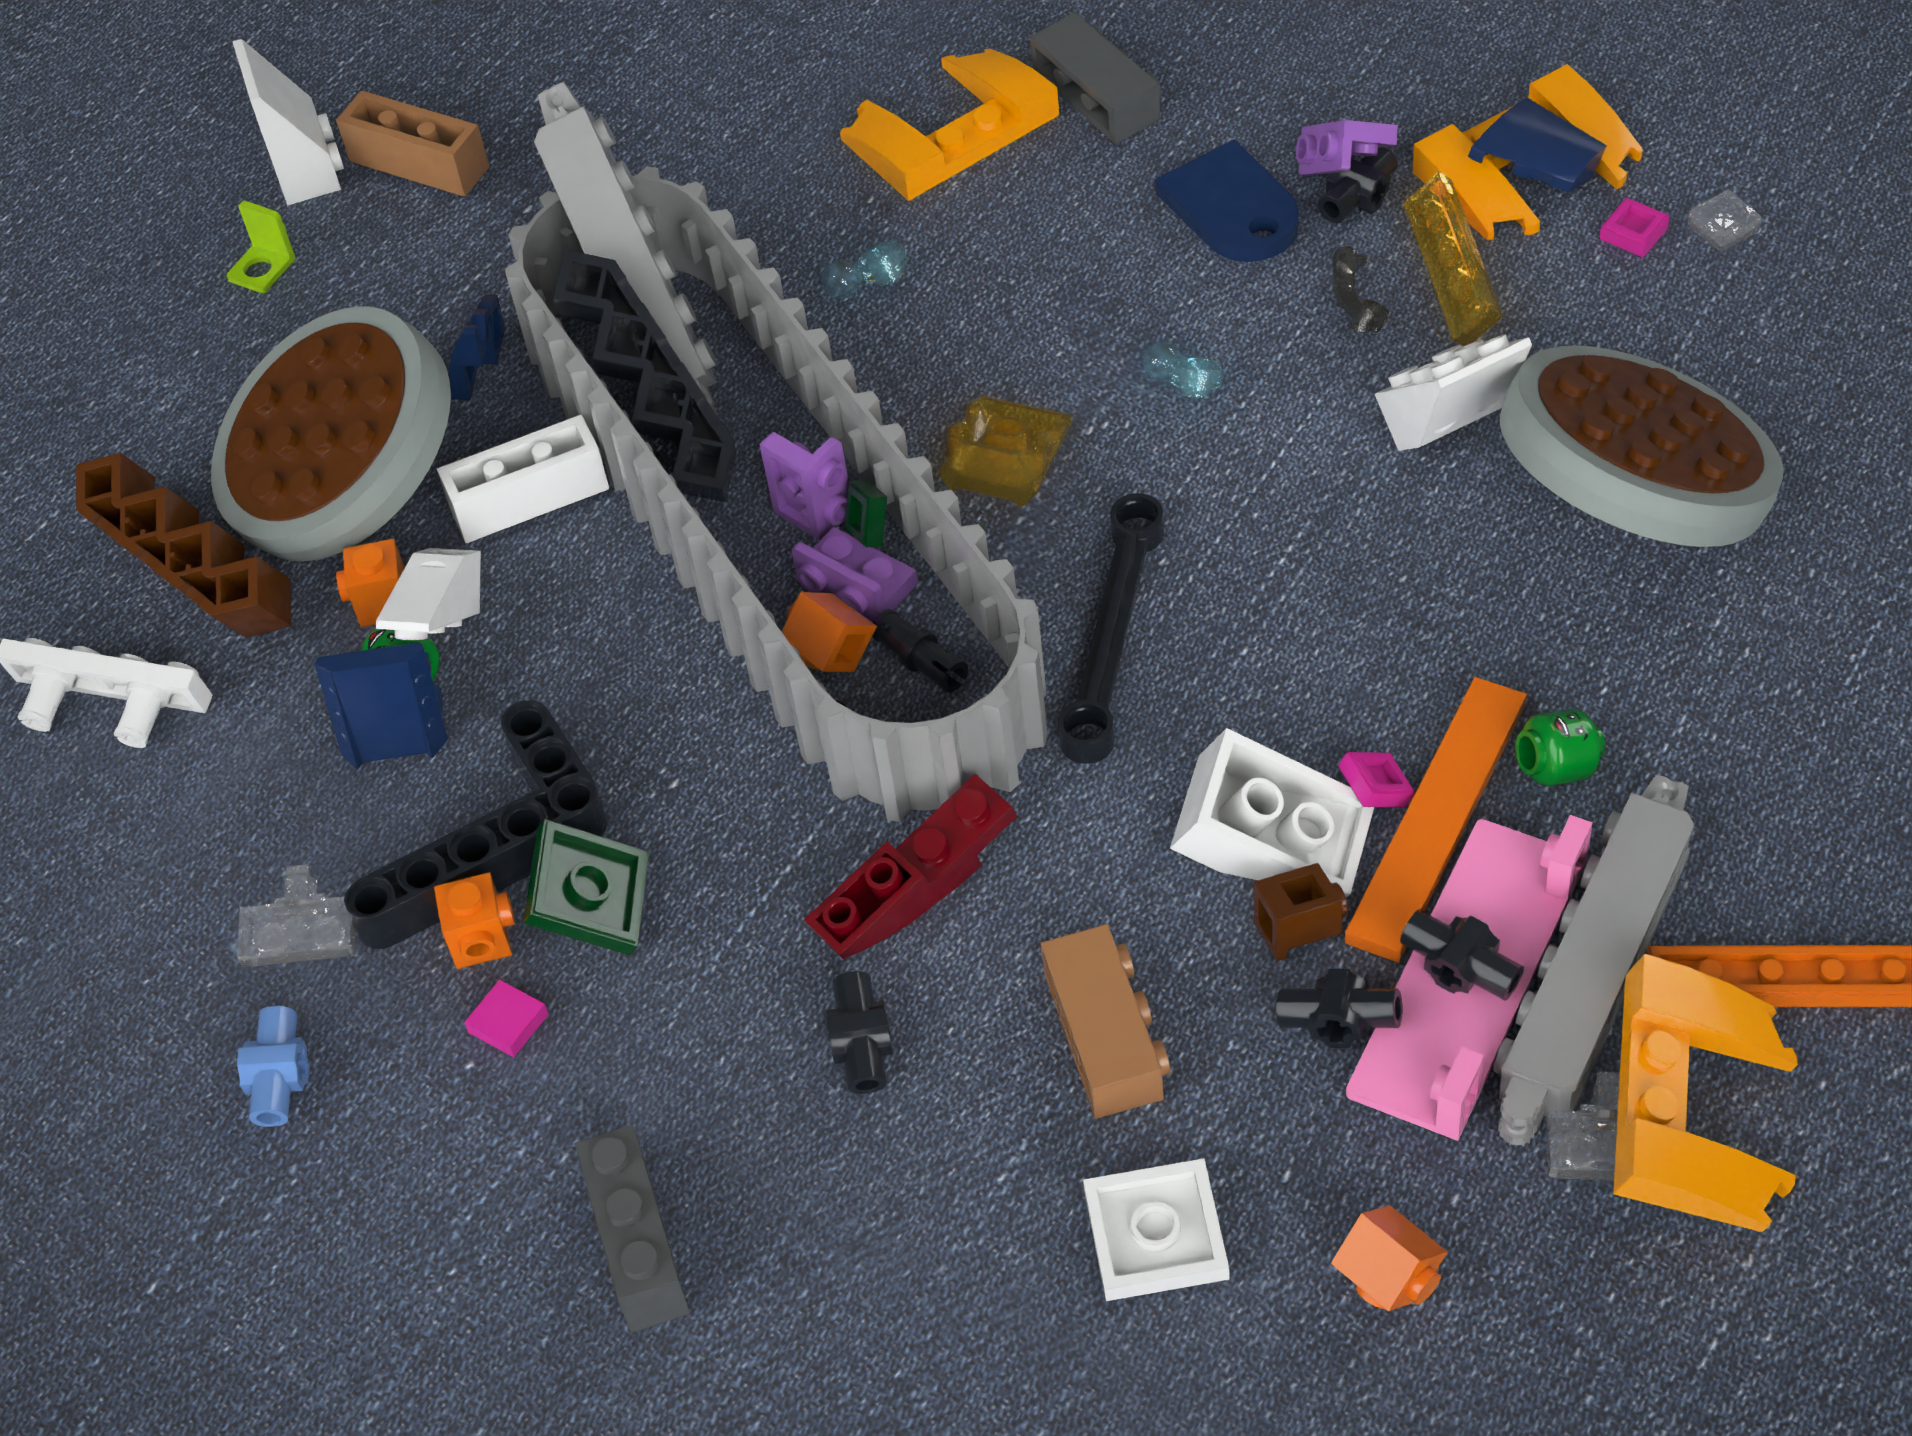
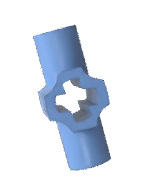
(273, 1066)

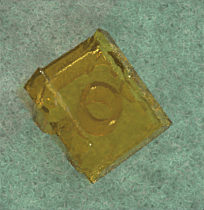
(1002, 448)

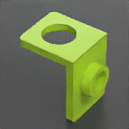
(269, 245)

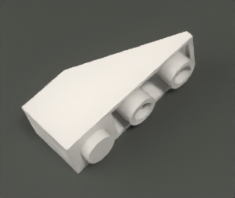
(433, 593)

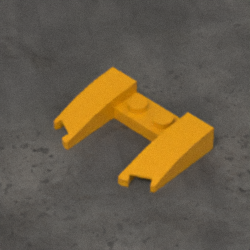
(1014, 104)
(1481, 186)
(1655, 1157)

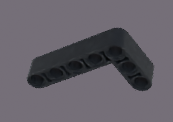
(401, 895)

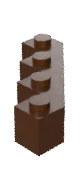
(189, 555)

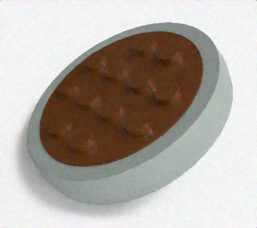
(331, 434)
(1640, 446)

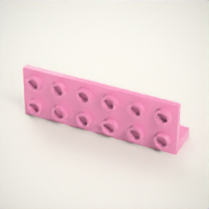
(1449, 1041)

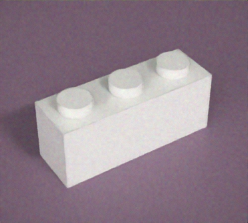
(523, 478)

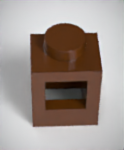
(1298, 909)

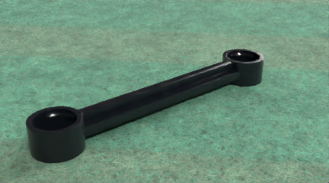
(1111, 628)

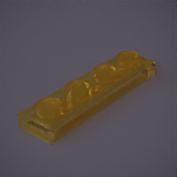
(1453, 260)

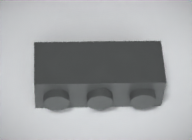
(1096, 77)
(631, 1229)

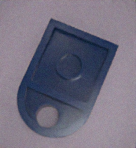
(1229, 199)

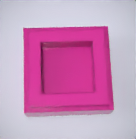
(1634, 227)
(1376, 779)
(506, 1018)

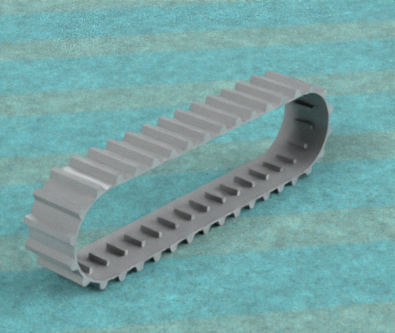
(880, 760)

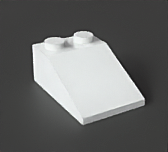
(290, 129)
(1269, 815)

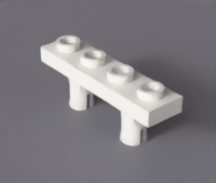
(84, 670)

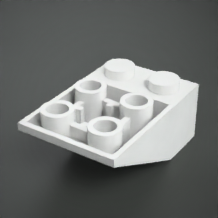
(1451, 390)

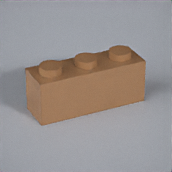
(413, 143)
(1105, 1021)

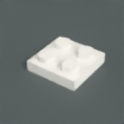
(1156, 1229)

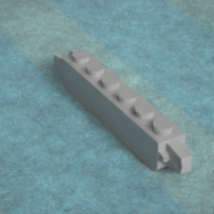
(611, 225)
(1586, 974)

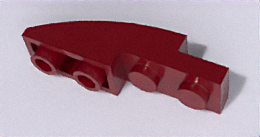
(909, 880)

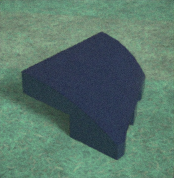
(1541, 146)
(477, 345)

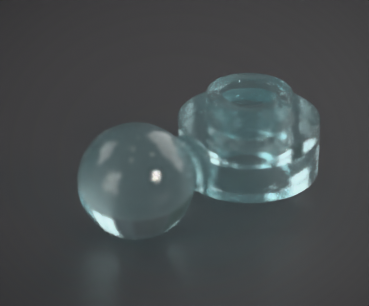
(878, 264)
(1191, 374)

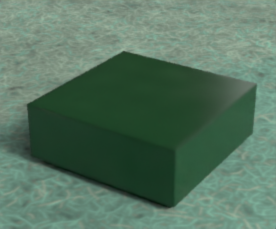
(865, 513)

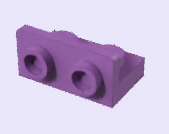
(1331, 145)
(806, 486)
(853, 573)

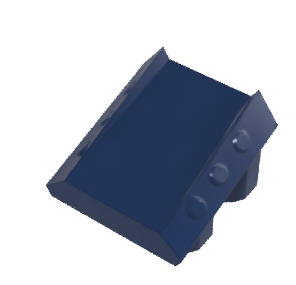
(383, 703)

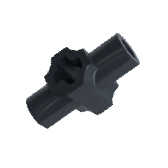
(1359, 187)
(1462, 954)
(1339, 1008)
(859, 1032)

